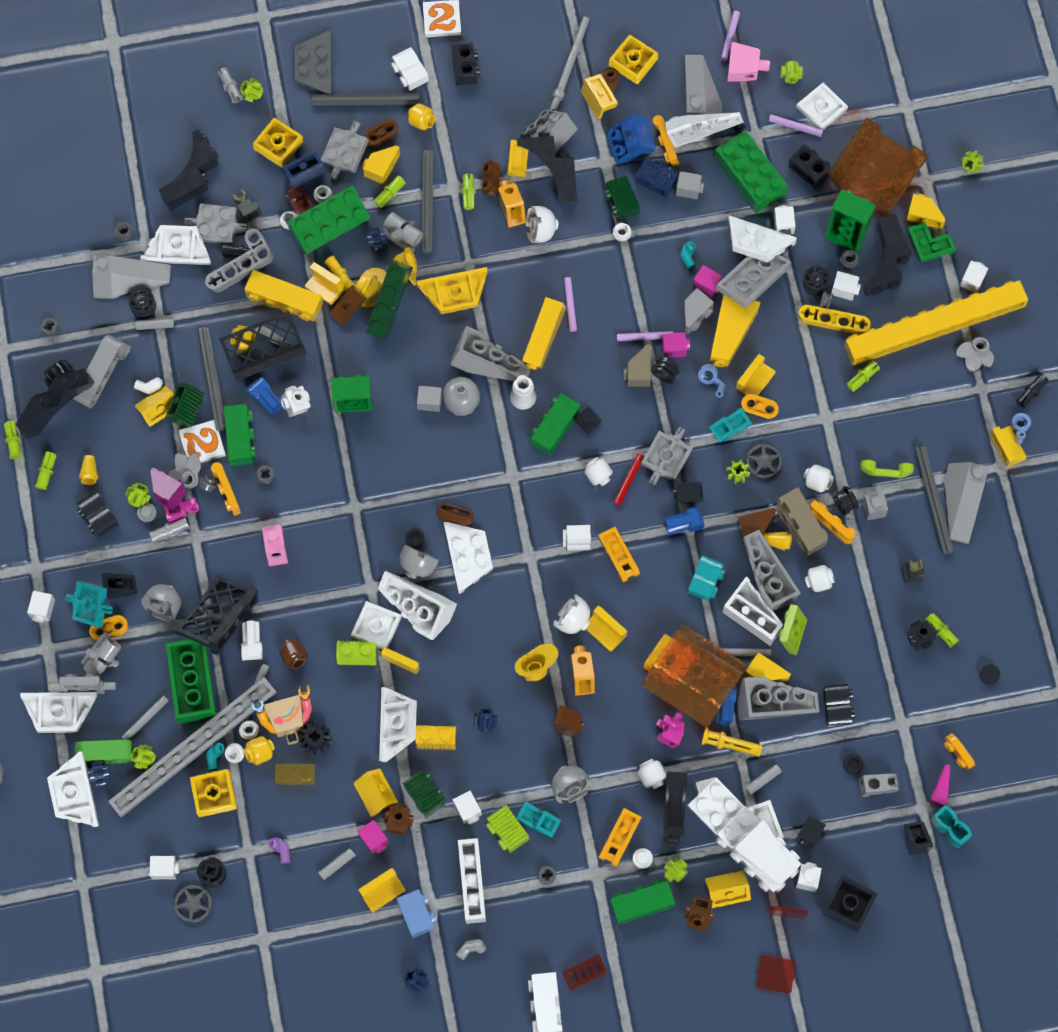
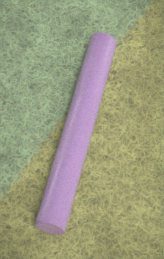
(730, 35)
(795, 125)
(570, 304)
(641, 336)

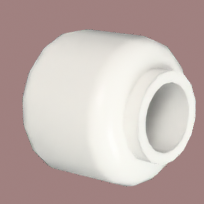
(598, 471)
(818, 478)
(820, 578)
(652, 774)

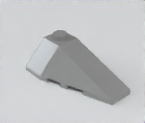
(700, 90)
(121, 275)
(481, 357)
(963, 491)
(770, 575)
(770, 699)

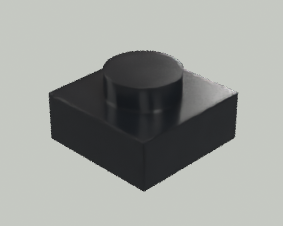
(587, 420)

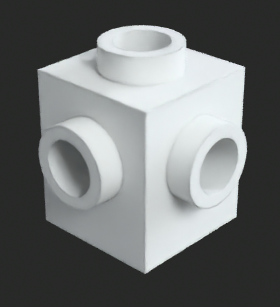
(295, 400)

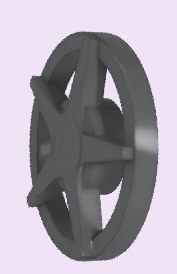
(764, 461)
(193, 903)

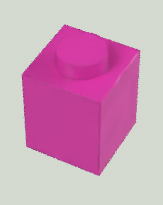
(706, 281)
(675, 345)
(373, 837)

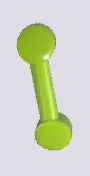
(869, 468)

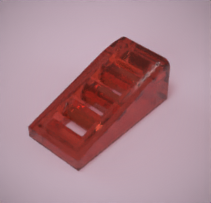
(296, 207)
(602, 971)

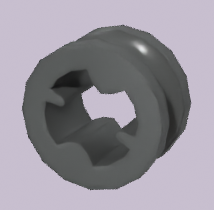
(826, 300)
(55, 329)
(259, 475)
(542, 871)

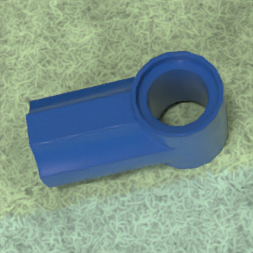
(261, 392)
(689, 520)
(726, 711)

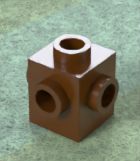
(398, 826)
(699, 913)

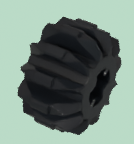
(58, 368)
(315, 730)

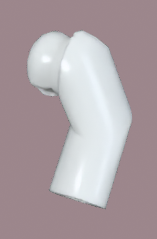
(150, 387)

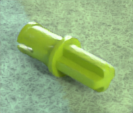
(389, 191)
(468, 191)
(863, 376)
(12, 440)
(45, 470)
(942, 630)

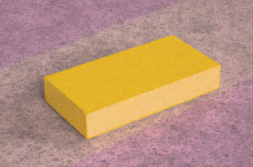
(517, 160)
(400, 660)

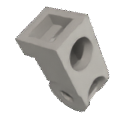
(878, 784)

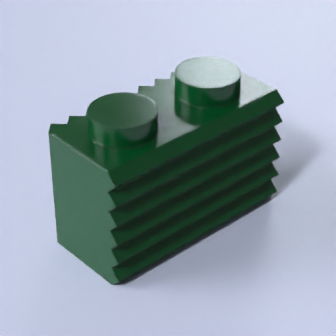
(622, 198)
(184, 405)
(424, 793)

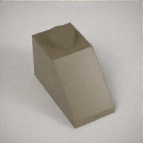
(639, 369)

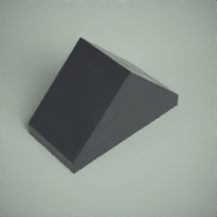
(119, 585)
(917, 838)

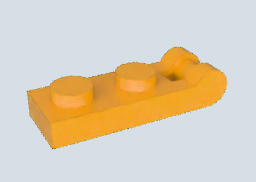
(670, 154)
(225, 488)
(832, 522)
(618, 553)
(620, 836)

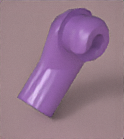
(280, 847)

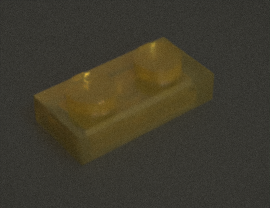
(295, 774)

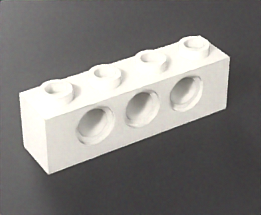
(471, 881)

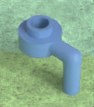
(712, 378)
(1020, 431)

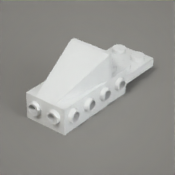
(745, 836)

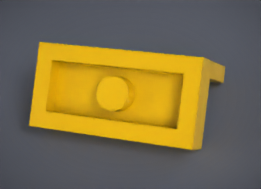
(598, 95)
(325, 284)
(755, 377)
(155, 405)
(1007, 448)
(606, 629)
(375, 792)
(728, 889)
(381, 890)

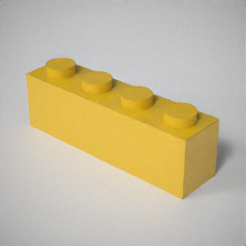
(283, 295)

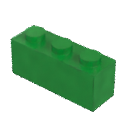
(554, 424)
(239, 434)
(642, 902)

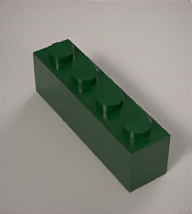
(389, 299)

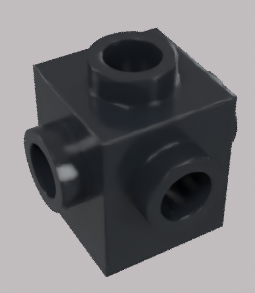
(917, 639)

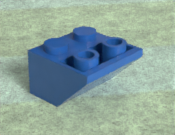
(631, 139)

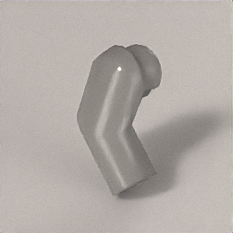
(470, 946)

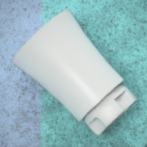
(523, 393)

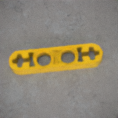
(834, 317)

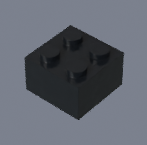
(849, 903)

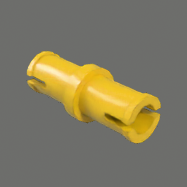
(340, 272)

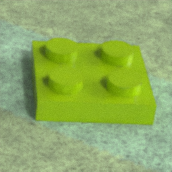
(793, 629)

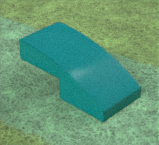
(730, 426)
(538, 819)

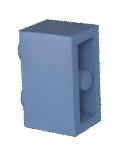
(416, 914)

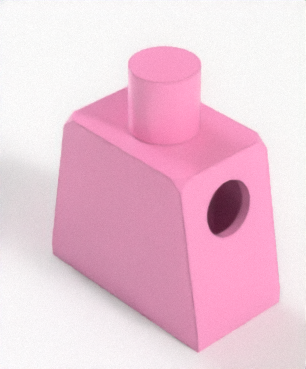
(745, 63)
(275, 543)

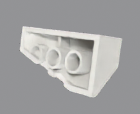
(694, 127)
(422, 607)

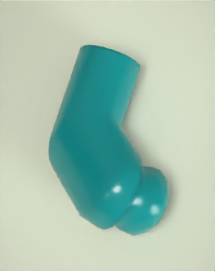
(686, 254)
(213, 754)

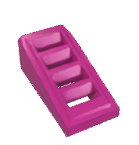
(940, 793)

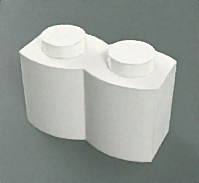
(409, 68)
(577, 537)

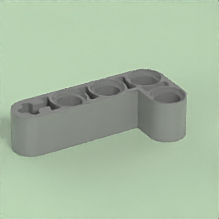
(238, 263)
(101, 367)

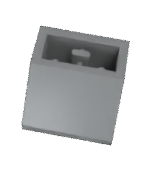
(555, 123)

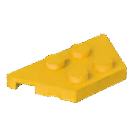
(454, 291)

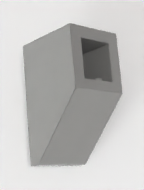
(695, 309)

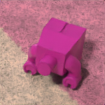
(672, 730)

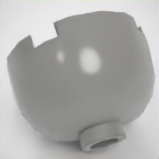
(461, 396)
(417, 562)
(163, 602)
(570, 784)

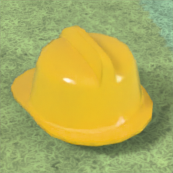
(408, 258)
(370, 285)
(536, 662)

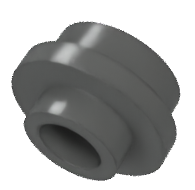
(121, 227)
(849, 254)
(207, 483)

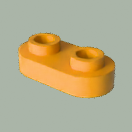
(760, 406)
(109, 626)
(953, 745)

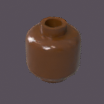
(293, 654)

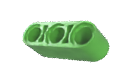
(105, 751)

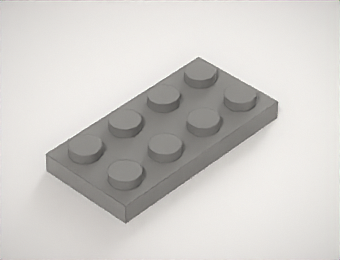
(752, 278)

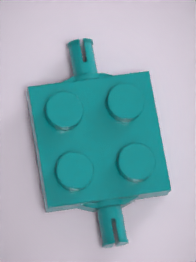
(89, 603)

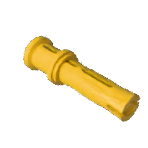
(721, 740)

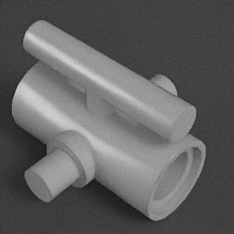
(402, 232)
(101, 655)

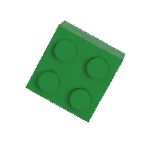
(351, 393)

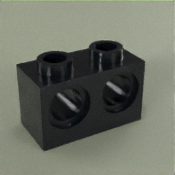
(462, 64)
(806, 169)

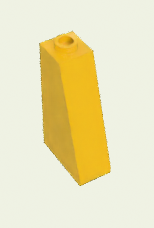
(731, 329)
(544, 333)

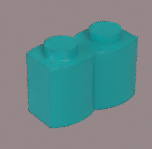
(705, 578)
(947, 823)

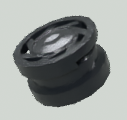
(816, 281)
(142, 304)
(665, 370)
(845, 500)
(211, 872)

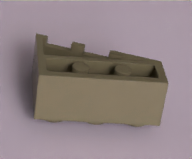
(801, 521)

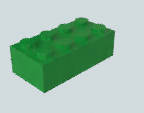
(751, 172)
(328, 220)
(849, 221)
(191, 681)

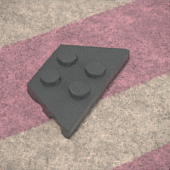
(314, 63)

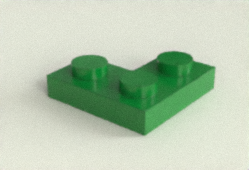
(929, 248)

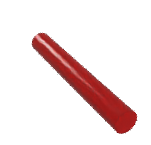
(628, 480)

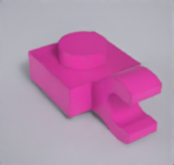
(180, 510)

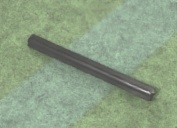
(365, 99)
(427, 201)
(212, 379)
(934, 500)

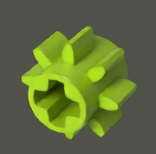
(791, 72)
(251, 90)
(977, 162)
(738, 466)
(138, 495)
(143, 756)
(675, 870)

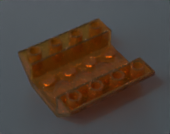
(876, 167)
(694, 675)

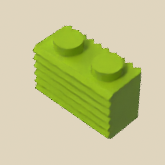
(356, 653)
(507, 829)

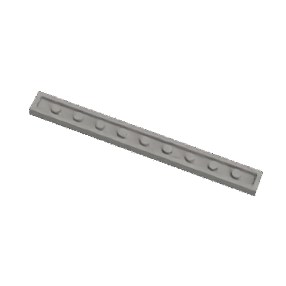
(191, 747)

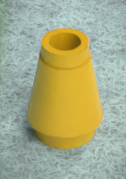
(88, 470)
(779, 540)

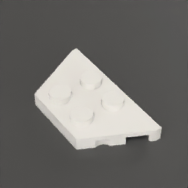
(757, 240)
(177, 246)
(468, 554)
(58, 710)
(396, 723)
(73, 792)

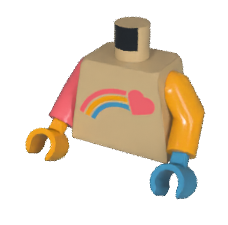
(286, 715)

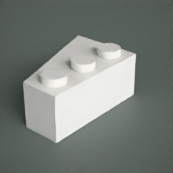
(753, 613)
(545, 1003)

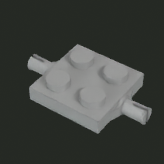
(344, 150)
(216, 223)
(667, 456)
(89, 683)

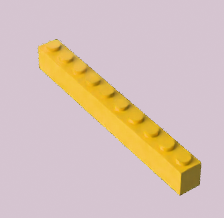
(935, 322)

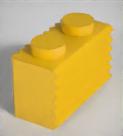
(436, 737)

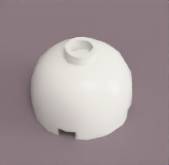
(541, 224)
(573, 616)

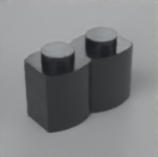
(97, 514)
(837, 705)

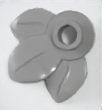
(974, 356)
(185, 467)

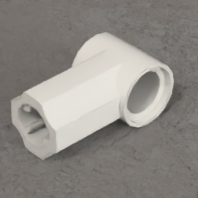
(251, 646)

